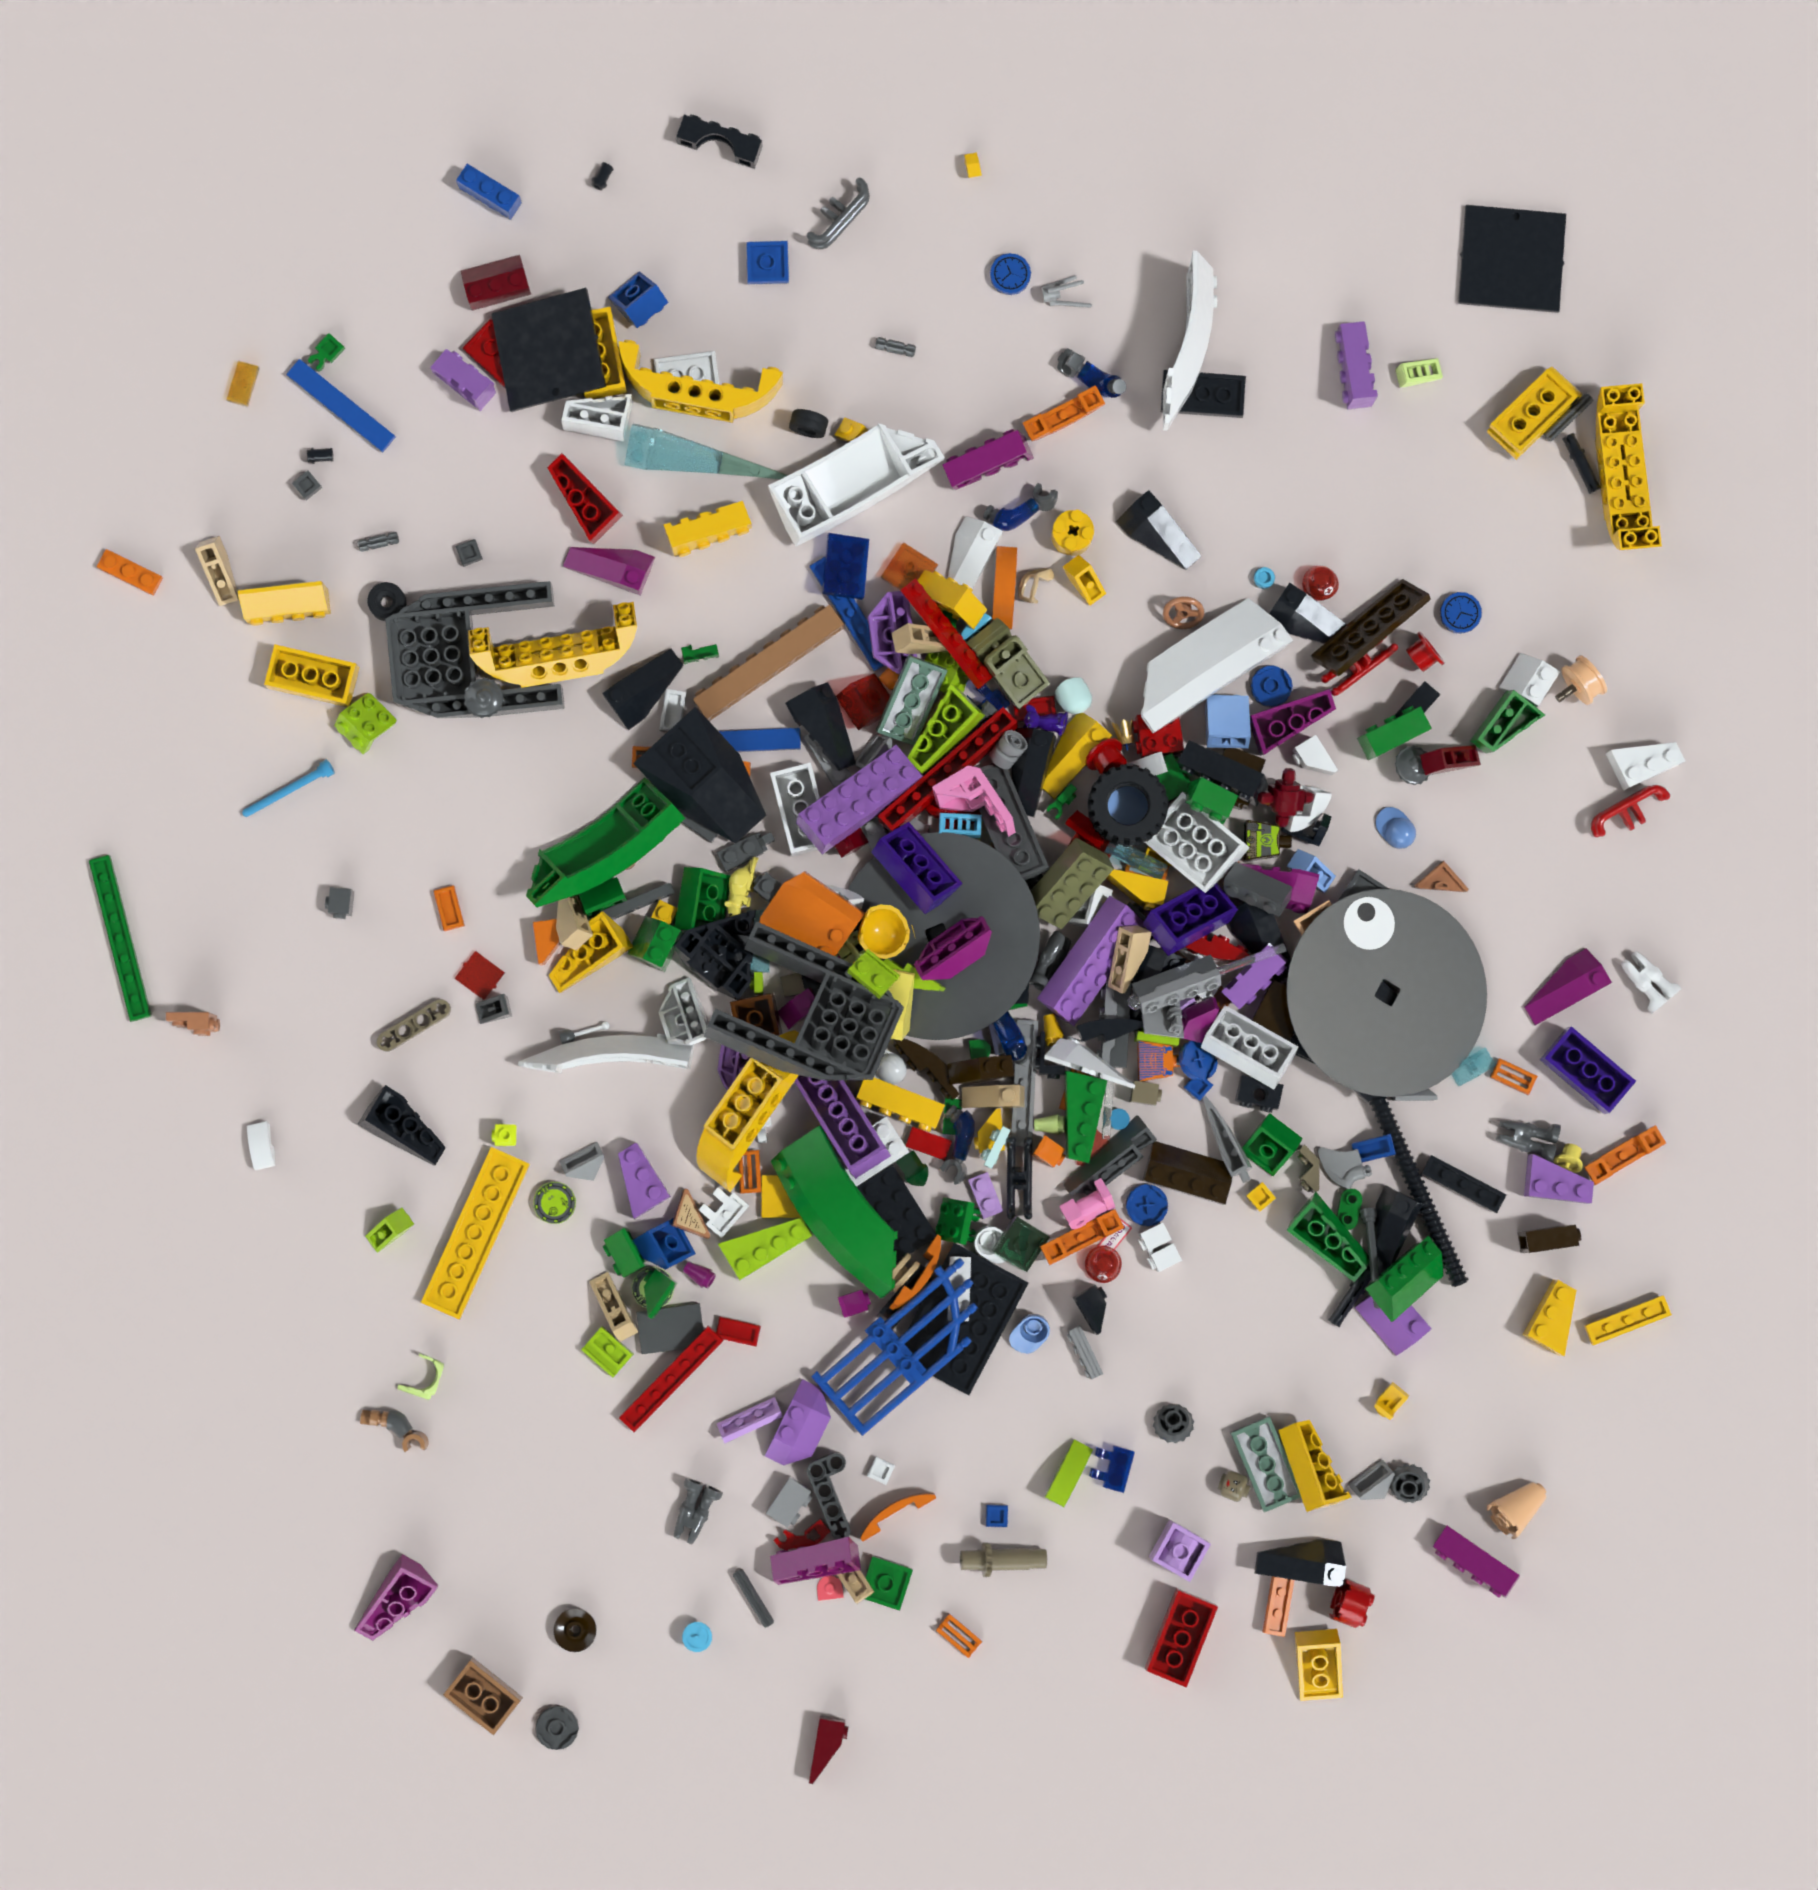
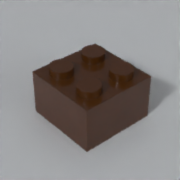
(758, 1011)

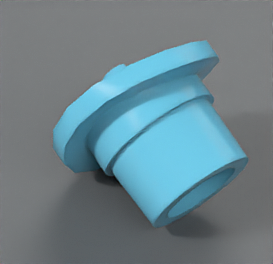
(697, 1637)

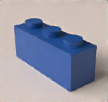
(488, 191)

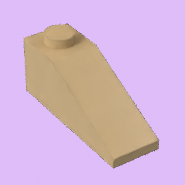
(218, 570)
(916, 640)
(572, 923)
(1128, 955)
(993, 1096)
(613, 1307)

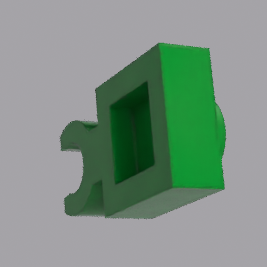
(328, 350)

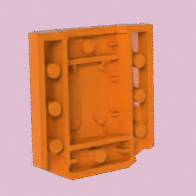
(812, 913)

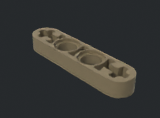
(415, 1028)

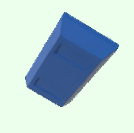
(1375, 1148)

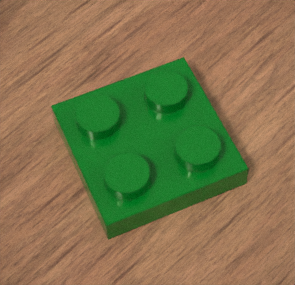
(888, 1582)

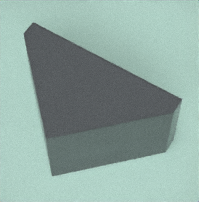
(493, 1009)

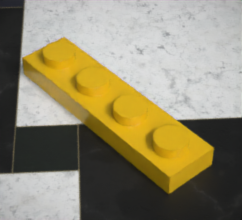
(1627, 1320)

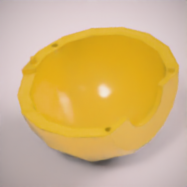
(883, 931)

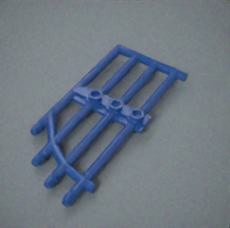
(898, 1353)

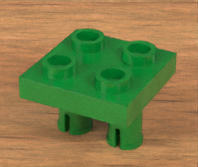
(956, 1220)

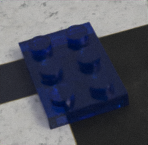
(845, 566)

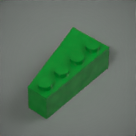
(1082, 1112)
(1329, 1238)

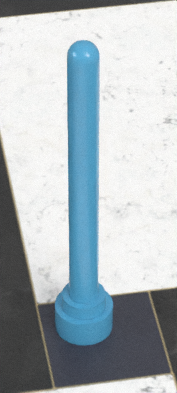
(323, 770)

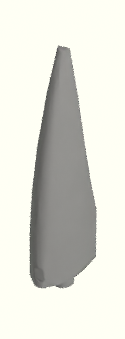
(1229, 1147)

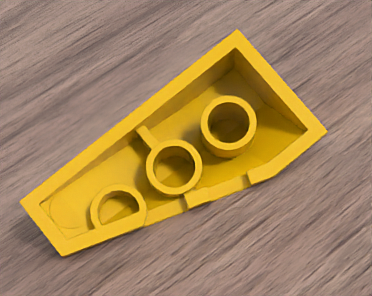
(1071, 752)

